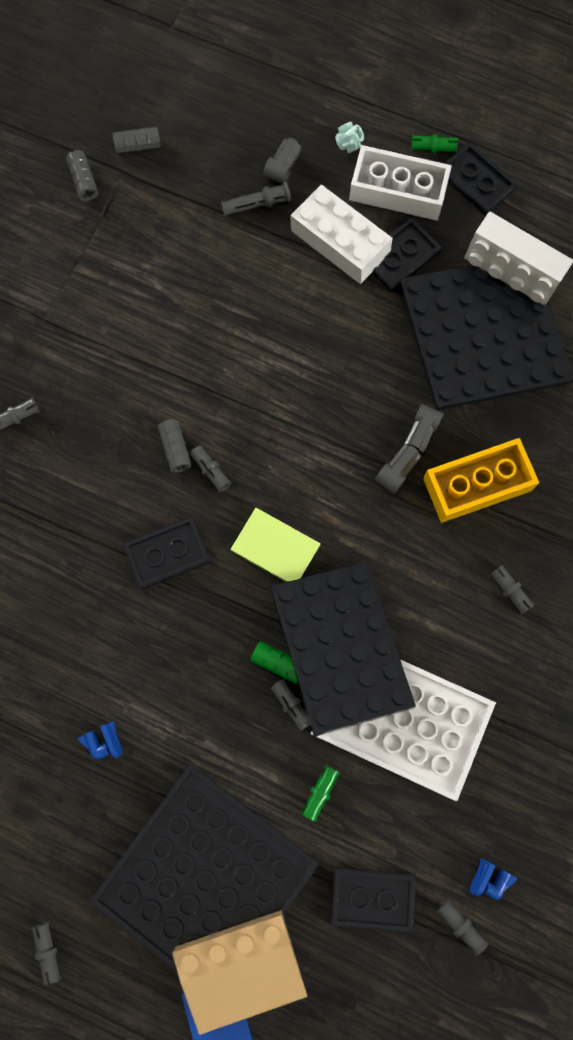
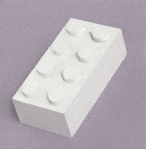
(399, 182)
(340, 234)
(517, 258)

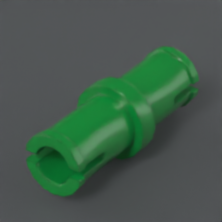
(434, 143)
(320, 793)

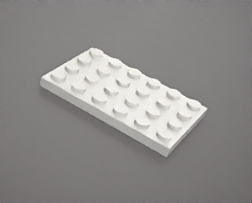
(427, 743)

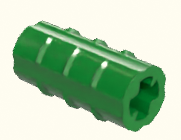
(274, 661)

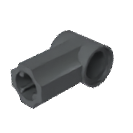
(280, 166)
(424, 425)
(394, 473)

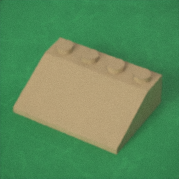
(239, 972)

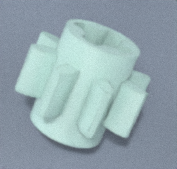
(349, 137)

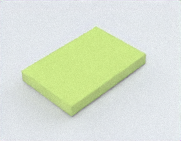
(275, 546)

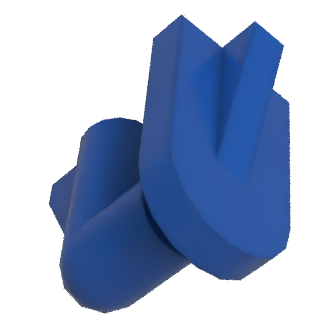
(99, 751)
(481, 885)

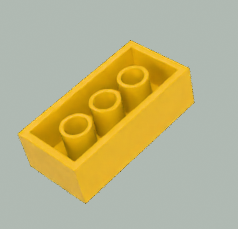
(480, 480)

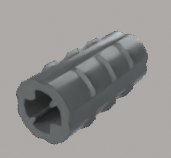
(136, 139)
(82, 175)
(174, 445)

